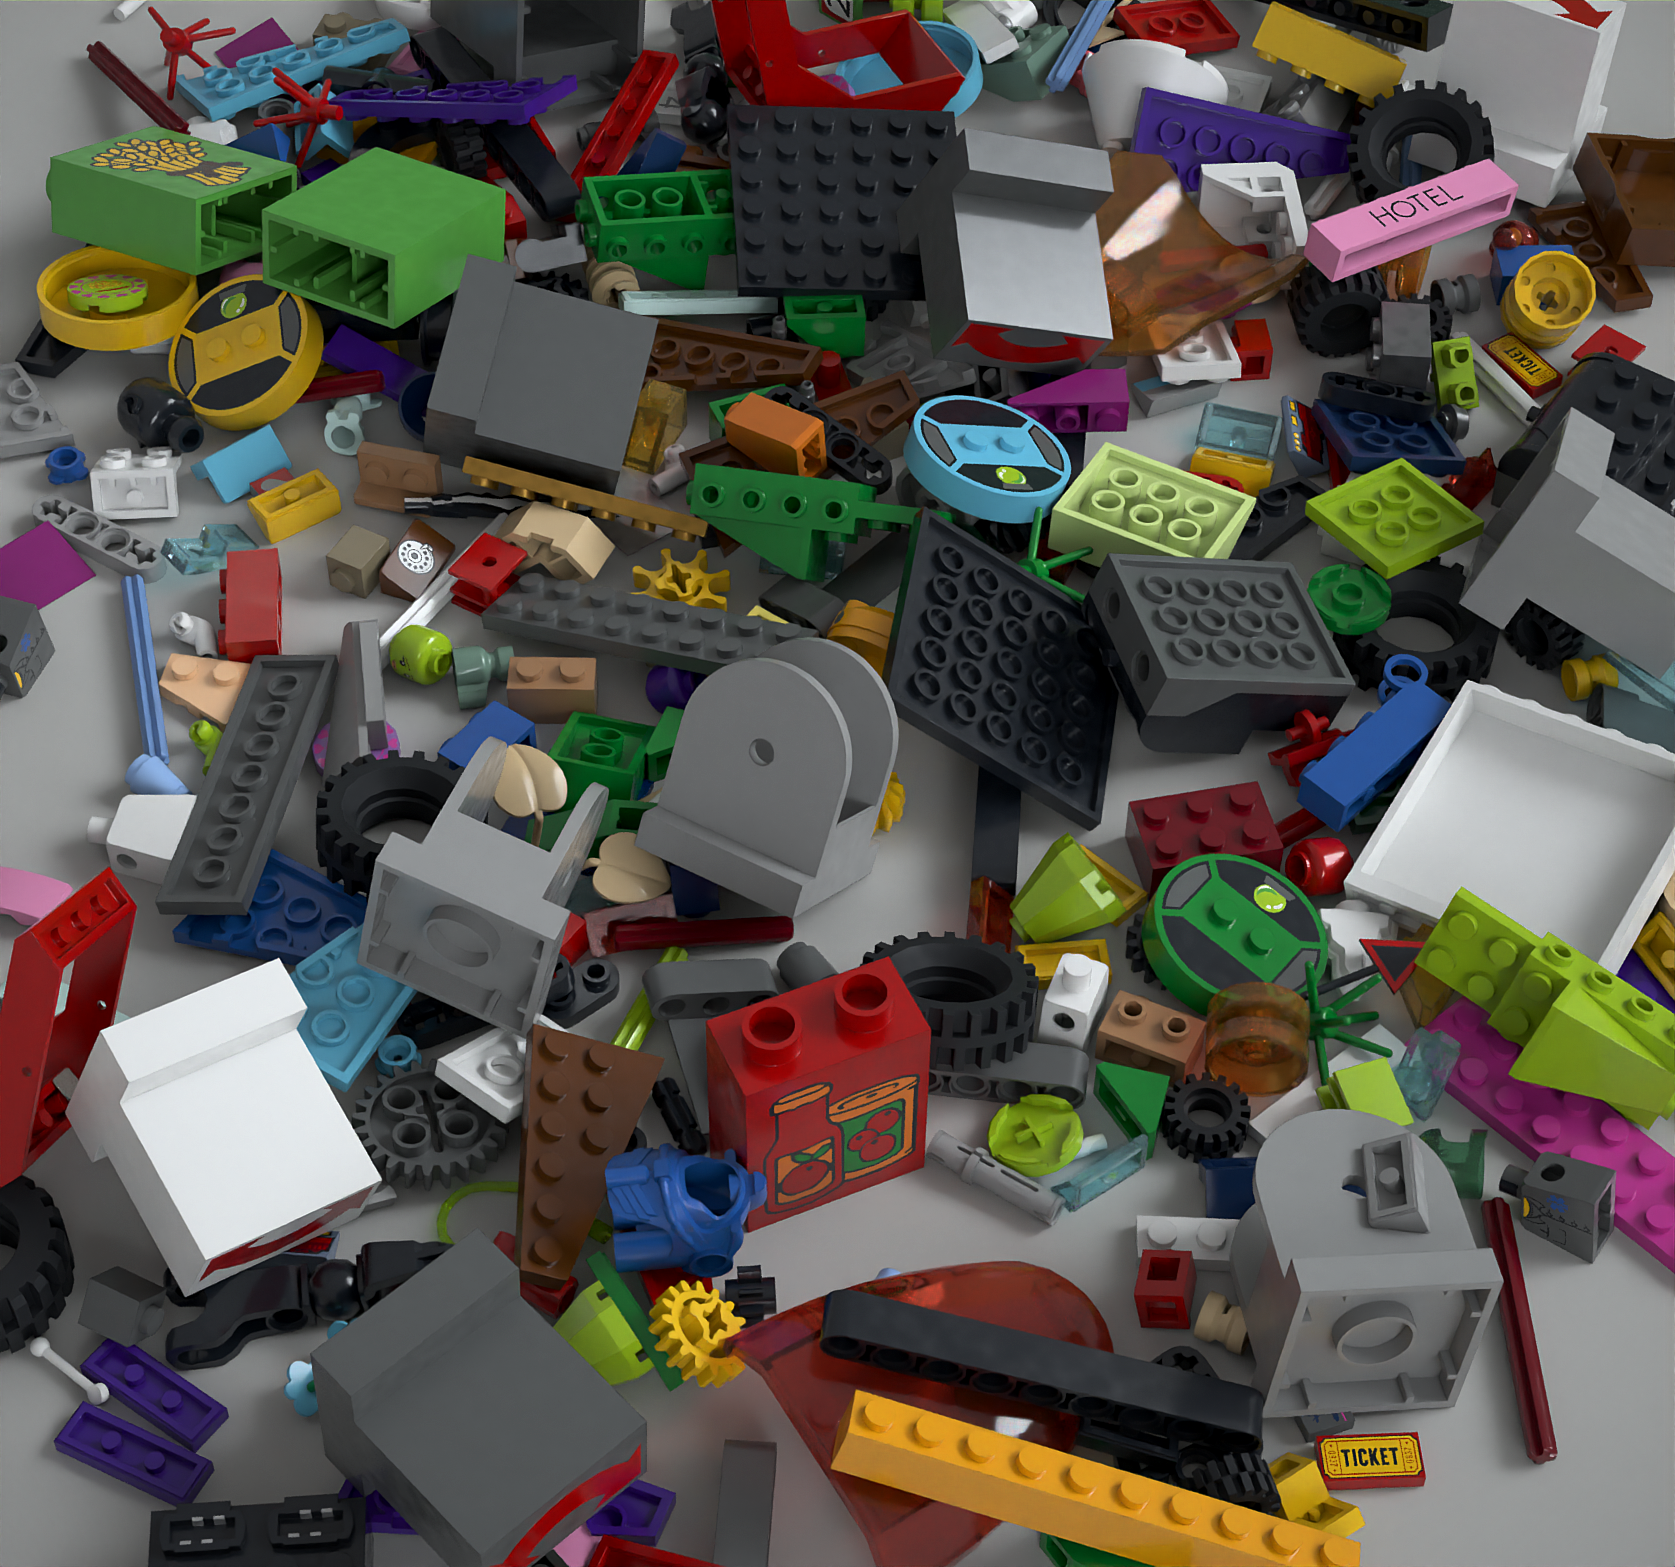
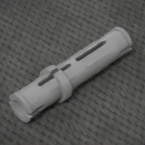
(979, 1168)

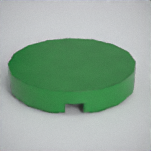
(1350, 599)

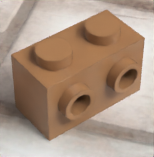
(552, 687)
(1150, 1037)

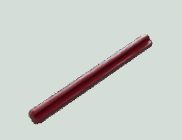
(136, 88)
(1519, 1334)

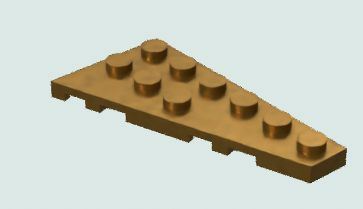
(570, 496)

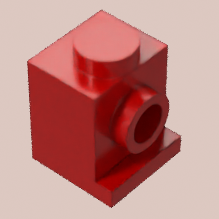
(1253, 347)
(1165, 1288)

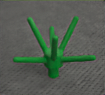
(1041, 568)
(1326, 1022)

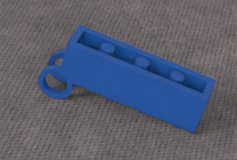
(1377, 750)

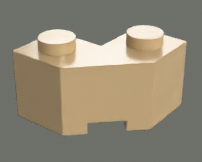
(558, 539)

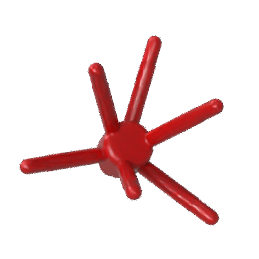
(180, 43)
(312, 110)

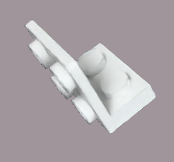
(136, 484)

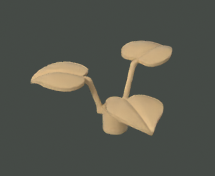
(536, 784)

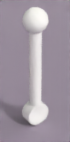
(96, 1393)

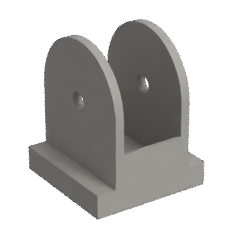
(779, 776)
(474, 907)
(1348, 1308)

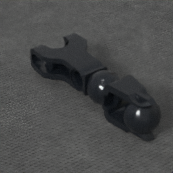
(704, 82)
(287, 1299)

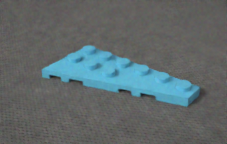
(251, 82)
(346, 1008)

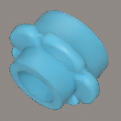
(396, 1048)

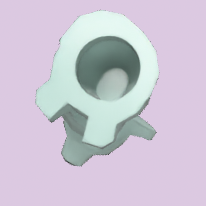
(344, 427)

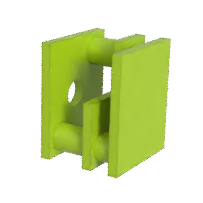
(1366, 1089)

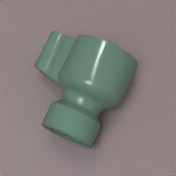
(474, 669)

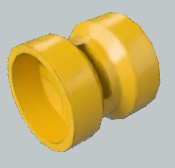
(1582, 676)

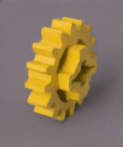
(694, 1331)

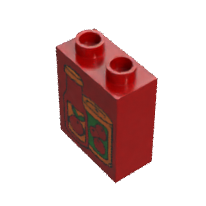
(821, 1089)

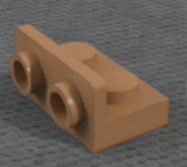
(394, 474)

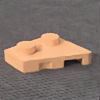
(203, 685)

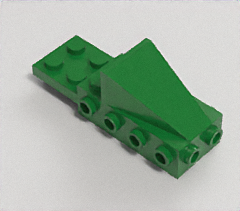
(659, 222)
(792, 515)

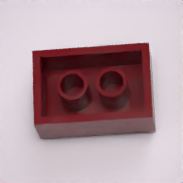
(1199, 823)

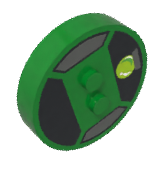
(1227, 925)

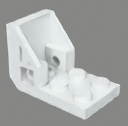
(1254, 206)

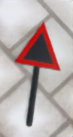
(1389, 957)

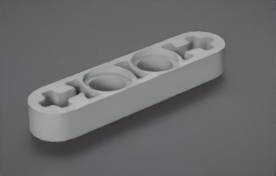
(104, 533)

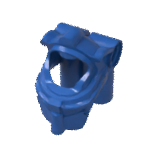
(682, 1209)

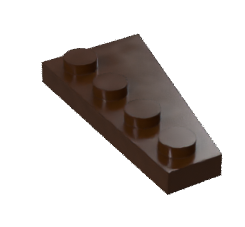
(1575, 225)

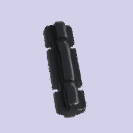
(678, 1117)

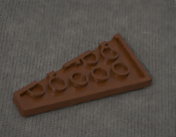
(724, 359)
(866, 410)
(575, 1117)

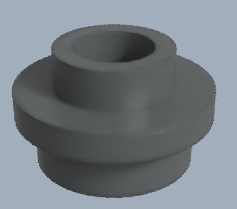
(1454, 421)

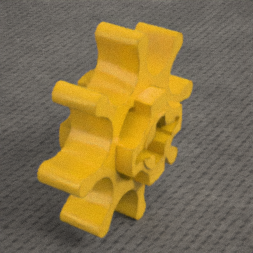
(684, 582)

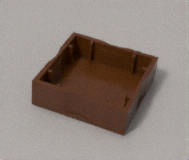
(1631, 195)

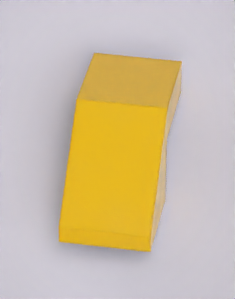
(1307, 1499)

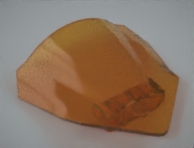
(1167, 264)

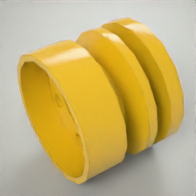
(1562, 285)

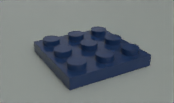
(1373, 440)

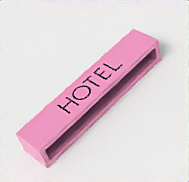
(1410, 220)

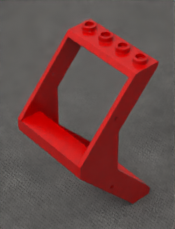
(772, 58)
(35, 1044)

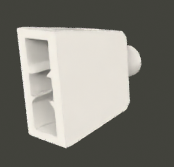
(143, 834)
(1076, 991)

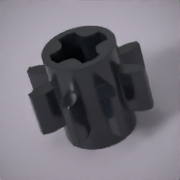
(751, 1294)

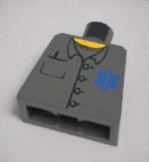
(23, 646)
(1565, 1202)

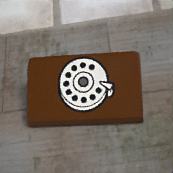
(415, 562)

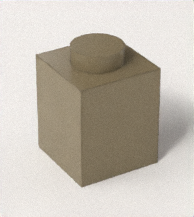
(357, 561)

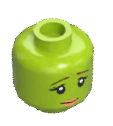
(420, 654)

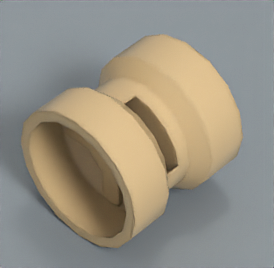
(1222, 1322)

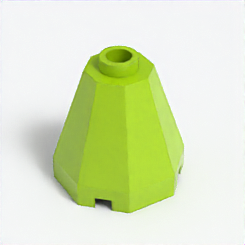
(1064, 896)
(603, 1337)

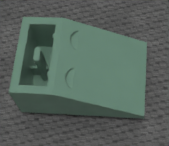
(1024, 71)

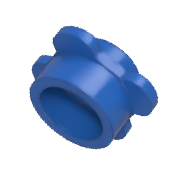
(66, 465)

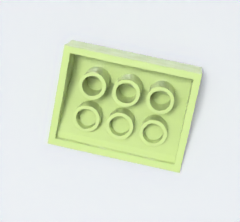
(1146, 509)

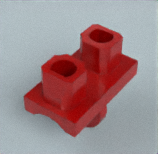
(1311, 745)

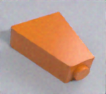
(777, 436)

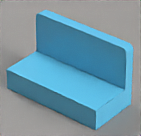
(334, 133)
(243, 463)

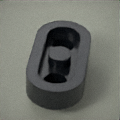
(587, 994)

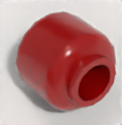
(1319, 866)

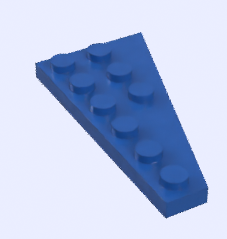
(288, 917)

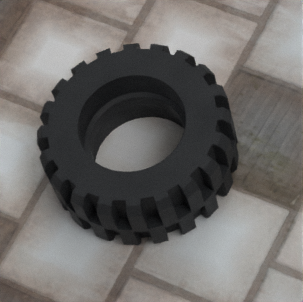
(41, 1267)

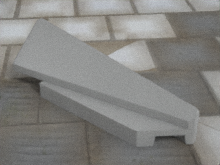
(359, 701)

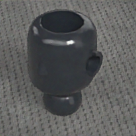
(159, 416)

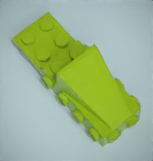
(1571, 1015)

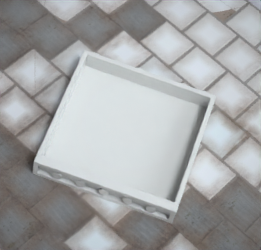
(1534, 818)

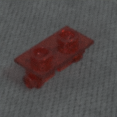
(1475, 481)

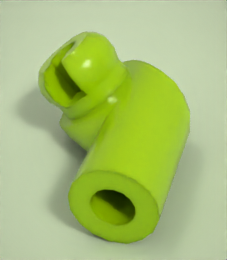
(206, 740)

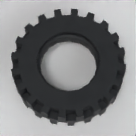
(1409, 114)
(1431, 594)
(370, 795)
(970, 995)

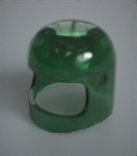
(1462, 1160)

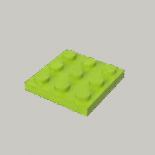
(1394, 518)

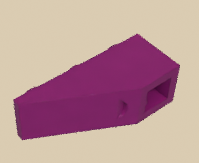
(1079, 402)

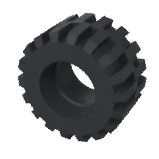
(1338, 313)

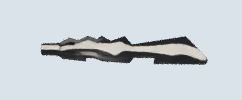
(474, 505)

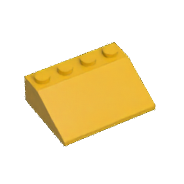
(1327, 53)

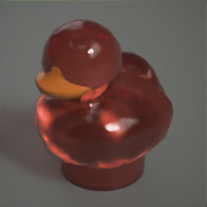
(1512, 234)

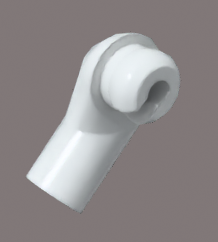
(673, 474)
(196, 633)

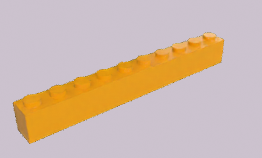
(1068, 1493)

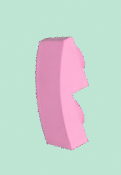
(29, 894)

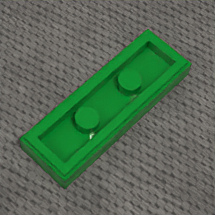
(634, 1316)

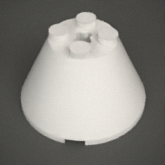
(1123, 68)

